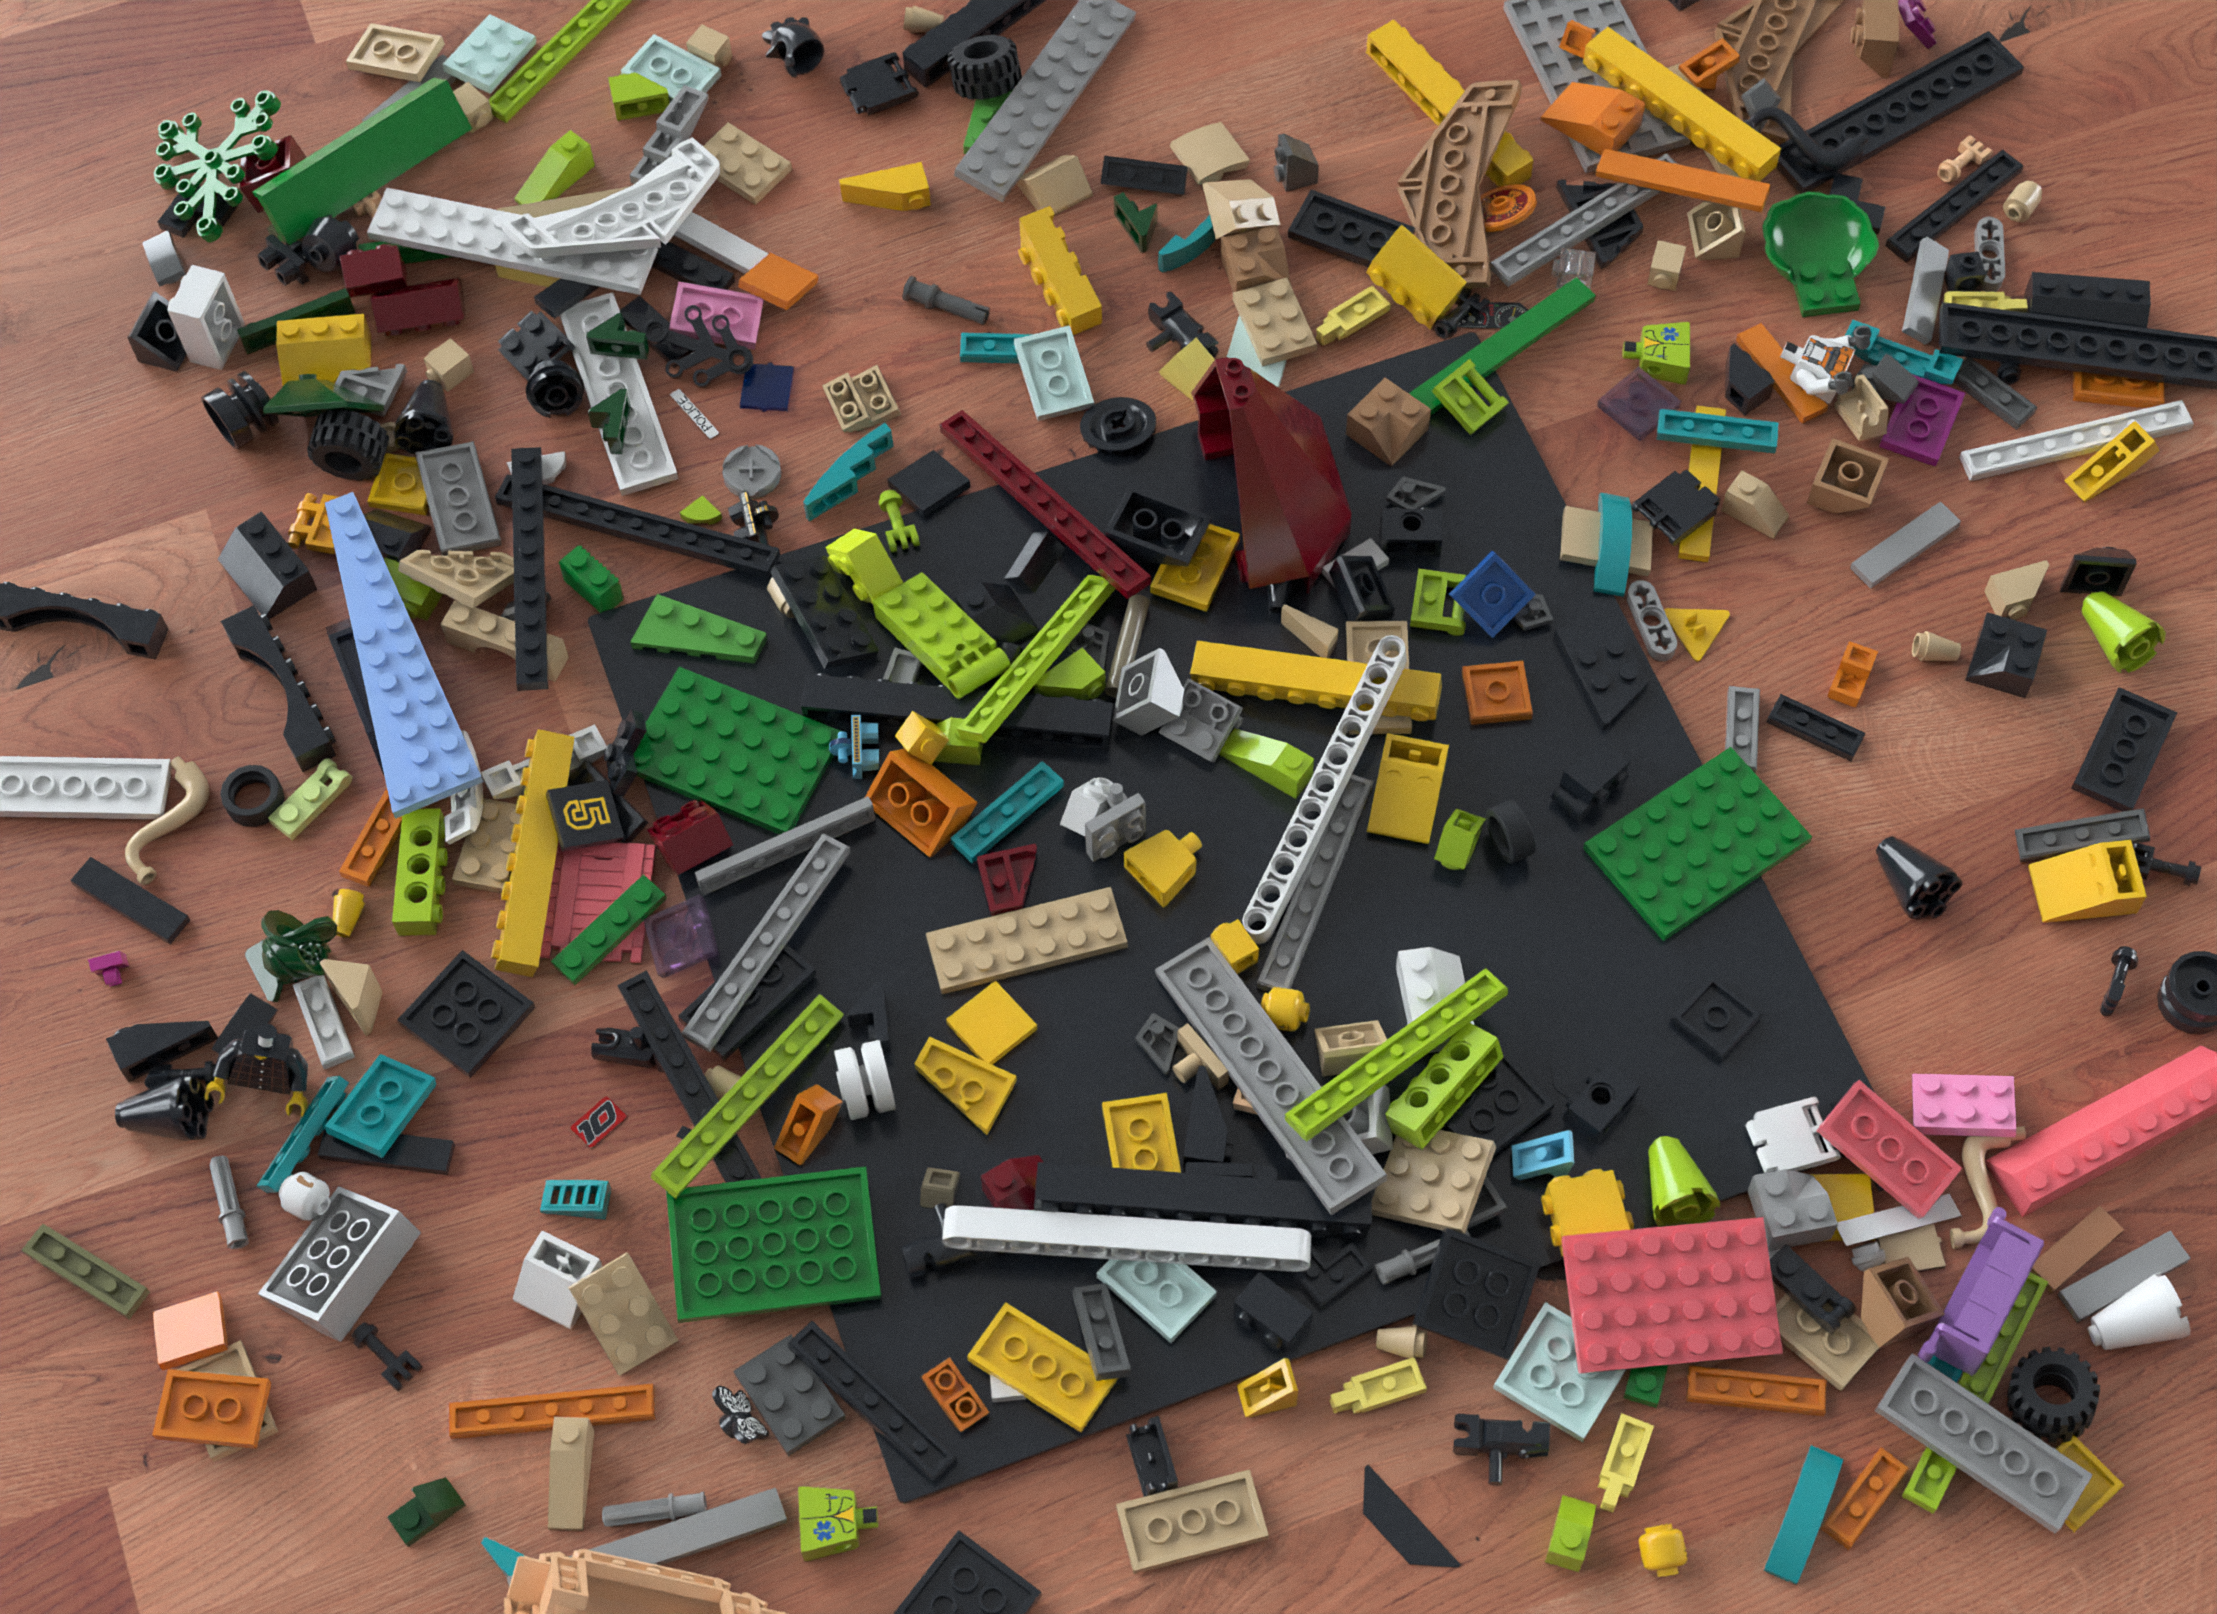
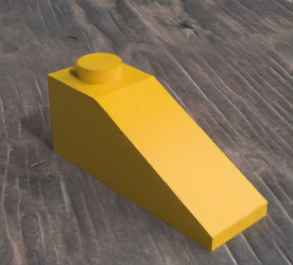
(892, 188)
(2113, 462)

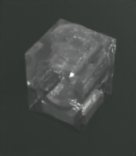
(1574, 264)

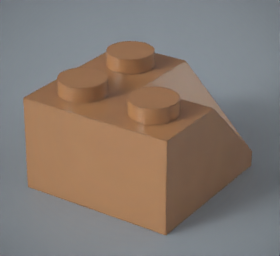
(1876, 34)
(1254, 257)
(1388, 421)
(1847, 478)
(1897, 1302)

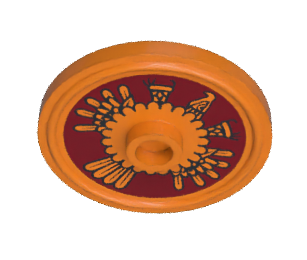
(1507, 206)

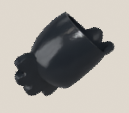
(795, 45)

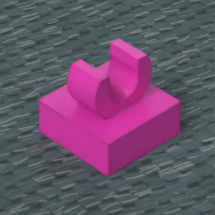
(109, 967)

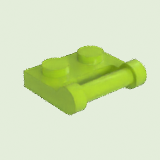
(1463, 400)
(1430, 600)

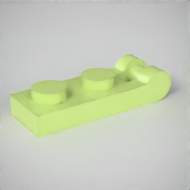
(310, 799)

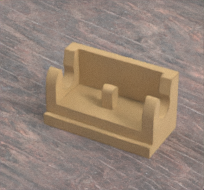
(1863, 410)

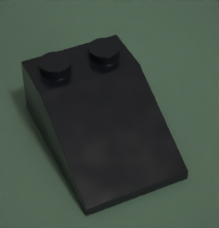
(1157, 529)

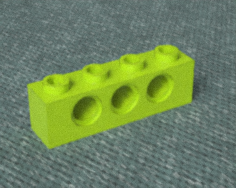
(420, 917)
(1444, 1085)

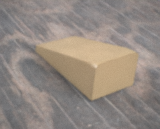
(1314, 633)

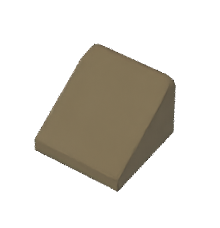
(939, 1187)

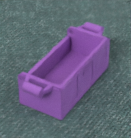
(1983, 1295)

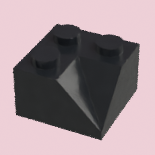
(2006, 655)

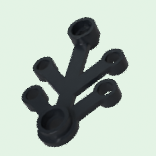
(703, 348)

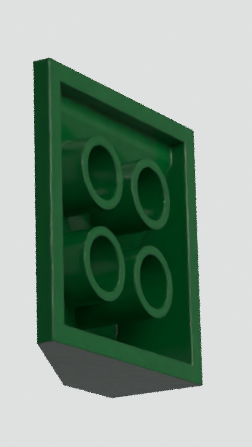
(314, 396)

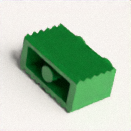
(591, 579)

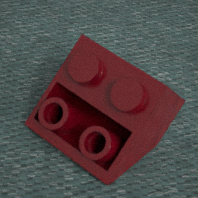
(373, 270)
(690, 836)

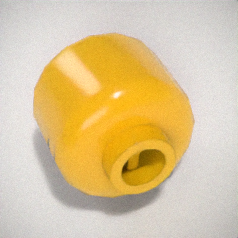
(1286, 1008)
(1662, 1549)

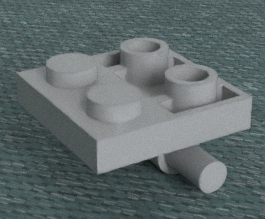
(1203, 721)
(1118, 825)

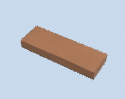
(2076, 1248)

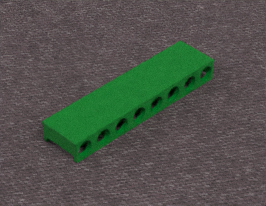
(363, 159)

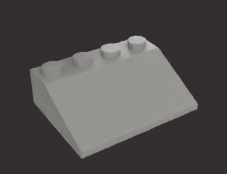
(340, 1263)

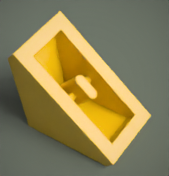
(1269, 1390)

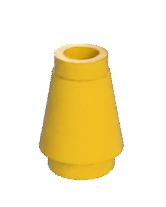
(346, 911)

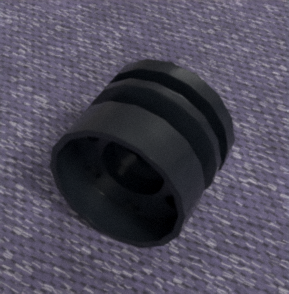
(239, 410)

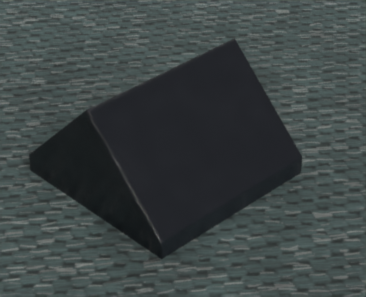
(155, 336)
(1035, 561)
(1360, 588)

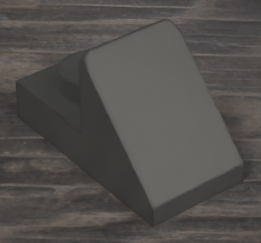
(1889, 379)

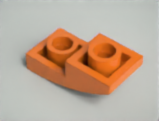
(954, 1395)

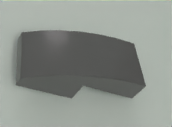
(164, 259)

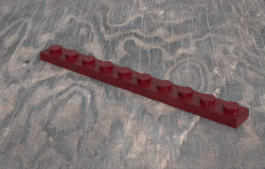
(1045, 504)

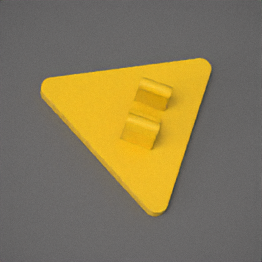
(1696, 628)

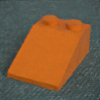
(1595, 116)

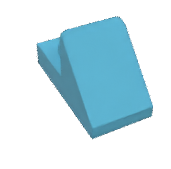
(1543, 1155)

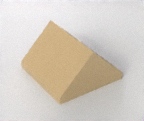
(1056, 184)
(1716, 230)
(356, 989)
(1346, 1044)

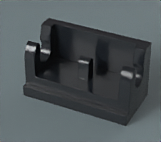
(1152, 1457)

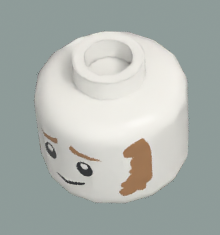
(304, 1196)

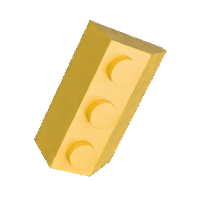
(1416, 277)
(323, 346)

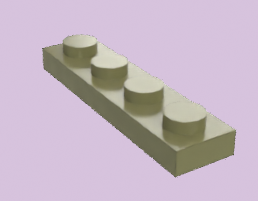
(85, 1271)

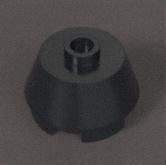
(327, 241)
(554, 388)

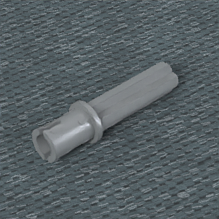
(231, 1214)
(1407, 1262)
(654, 1509)

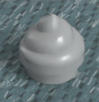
(1868, 1256)

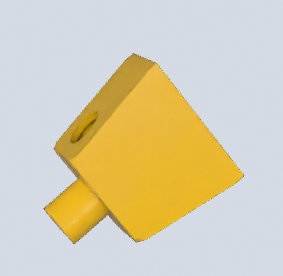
(1163, 864)

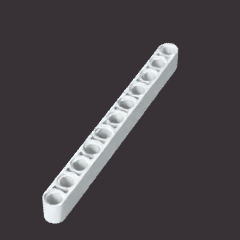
(1325, 802)
(1127, 1238)

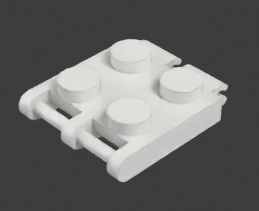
(1790, 1137)

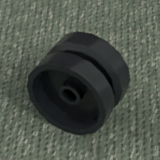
(2190, 993)

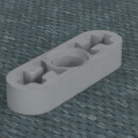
(1996, 245)
(1647, 632)

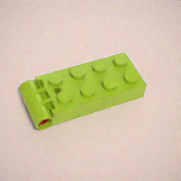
(940, 635)

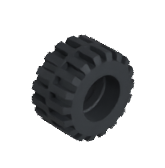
(984, 67)
(348, 445)
(2057, 1370)

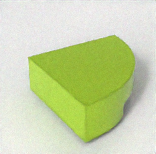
(701, 512)

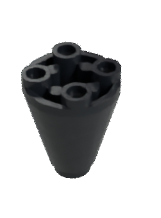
(424, 420)
(1917, 879)
(168, 1110)

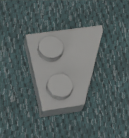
(374, 384)

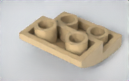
(1209, 153)
(861, 400)

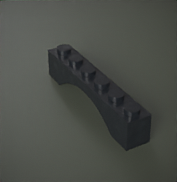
(136, 630)
(302, 732)

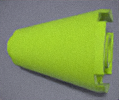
(2122, 631)
(1678, 1186)

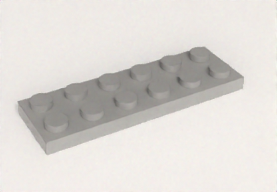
(1983, 1443)

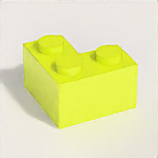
(866, 562)

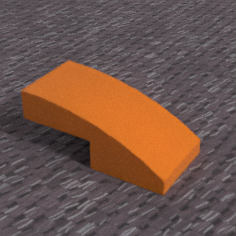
(1852, 674)

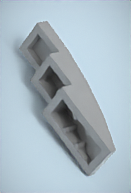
(672, 128)

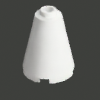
(2141, 1317)

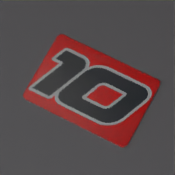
(598, 1122)

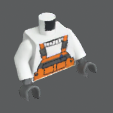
(1824, 363)

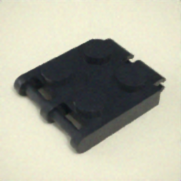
(876, 85)
(533, 343)
(1677, 505)

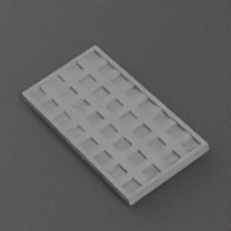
(1540, 31)

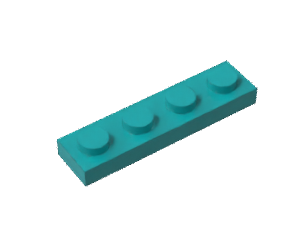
(1717, 431)
(1007, 812)
(310, 1124)

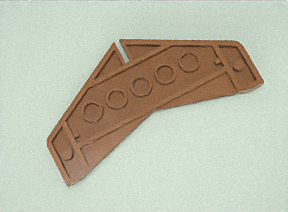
(1767, 39)
(1445, 178)

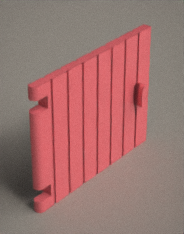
(586, 885)

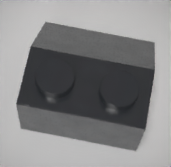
(395, 534)

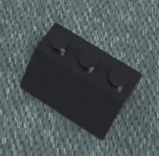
(265, 567)

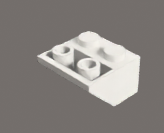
(548, 1273)

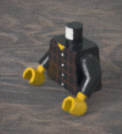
(262, 1062)

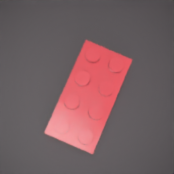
(1889, 1149)

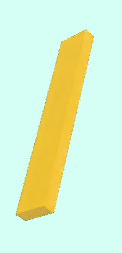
(1705, 466)

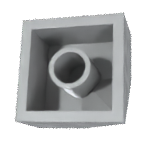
(1148, 693)
(1792, 1207)

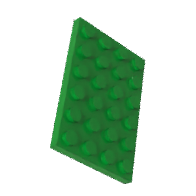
(734, 751)
(1697, 843)
(773, 1244)

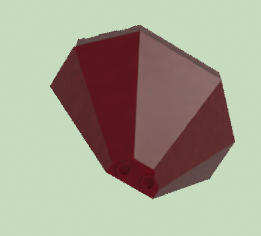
(1284, 473)

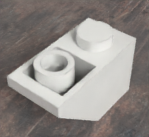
(1086, 803)

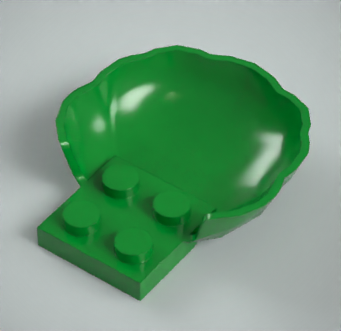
(1820, 248)

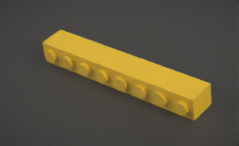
(1437, 93)
(1681, 105)
(1308, 679)
(534, 856)

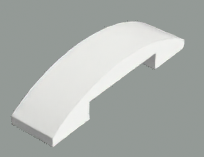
(505, 779)
(465, 807)

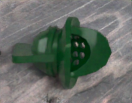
(289, 951)

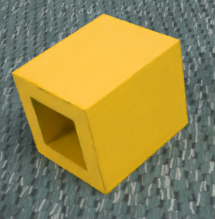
(921, 737)
(1235, 945)

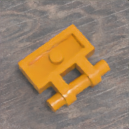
(318, 535)

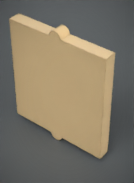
(1918, 1243)

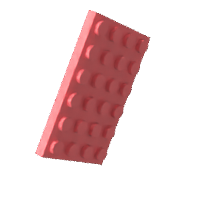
(1671, 1295)

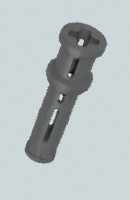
(933, 297)

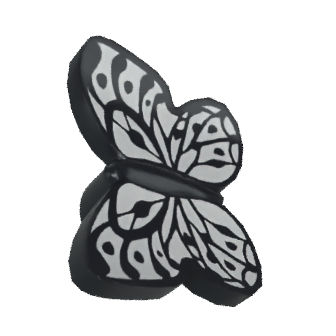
(737, 1420)

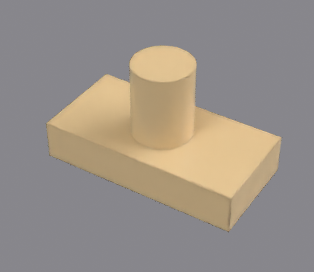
(1200, 1055)

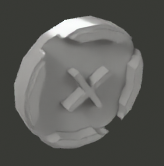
(752, 470)

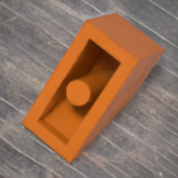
(807, 1123)

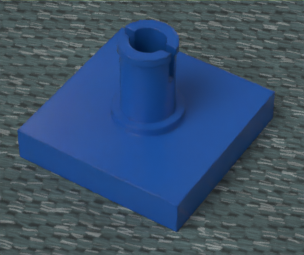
(1492, 594)

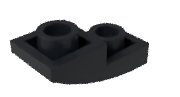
(250, 1015)

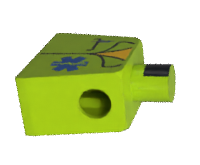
(1662, 351)
(831, 1521)

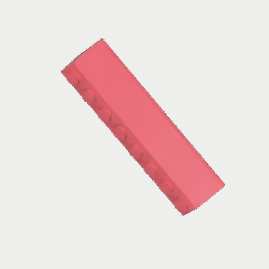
(2108, 1132)

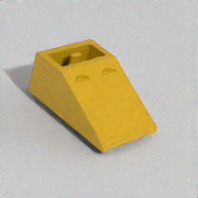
(1408, 788)
(2089, 883)

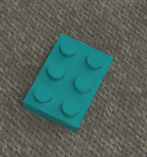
(380, 1105)

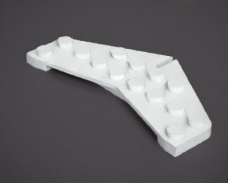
(628, 219)

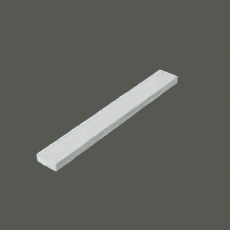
(2071, 441)

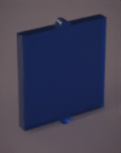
(767, 387)

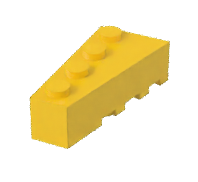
(1058, 272)

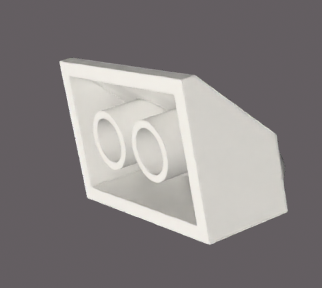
(1426, 979)

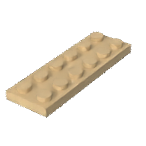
(1026, 940)

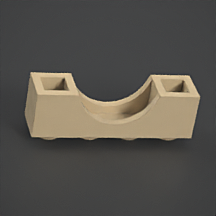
(477, 628)

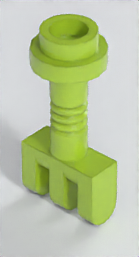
(890, 502)

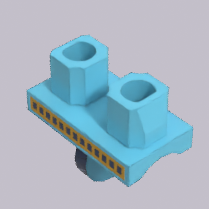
(861, 734)

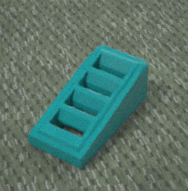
(596, 1211)

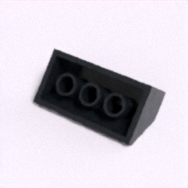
(2089, 298)

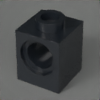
(1965, 272)

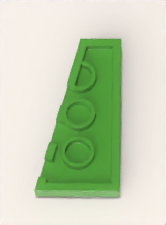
(691, 630)

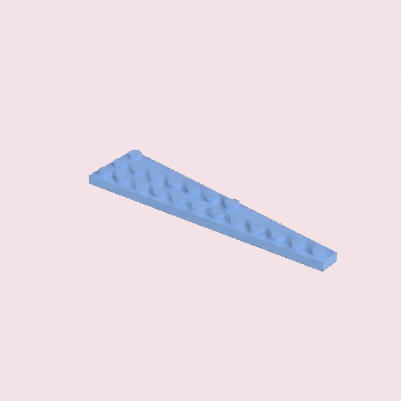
(412, 720)

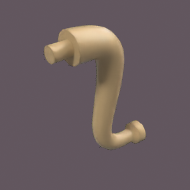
(196, 798)
(1975, 1168)

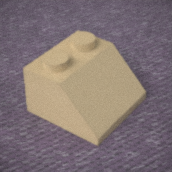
(1239, 206)

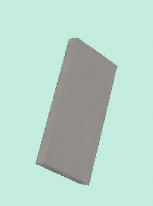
(458, 498)

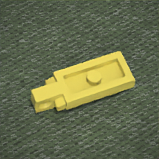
(1987, 299)
(1352, 315)
(1380, 1387)
(1623, 1459)

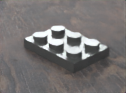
(789, 1396)

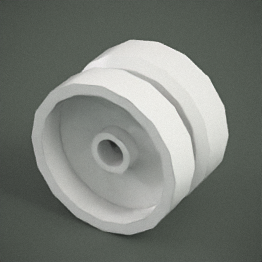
(864, 1080)

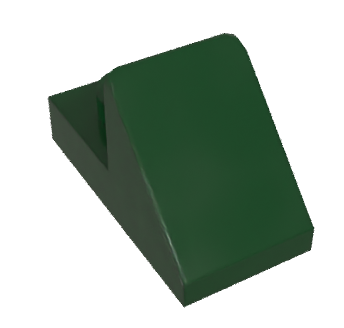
(1138, 224)
(613, 340)
(612, 417)
(429, 1508)

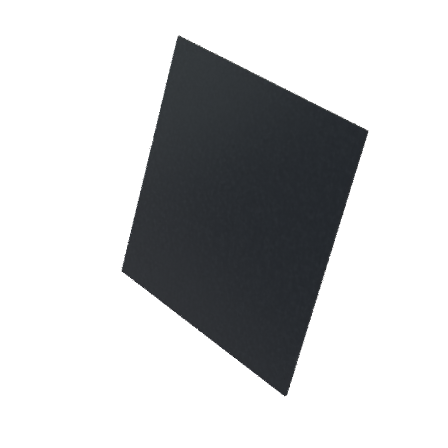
(1539, 925)

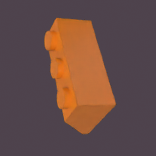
(919, 801)

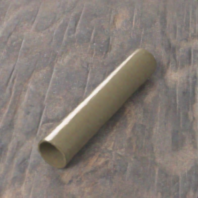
(1127, 641)

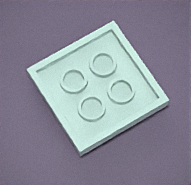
(1547, 1380)

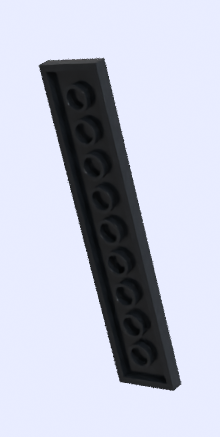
(1905, 106)
(2078, 345)

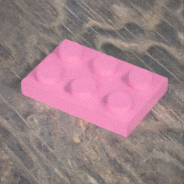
(740, 308)
(1964, 1105)

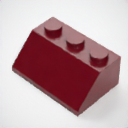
(419, 306)

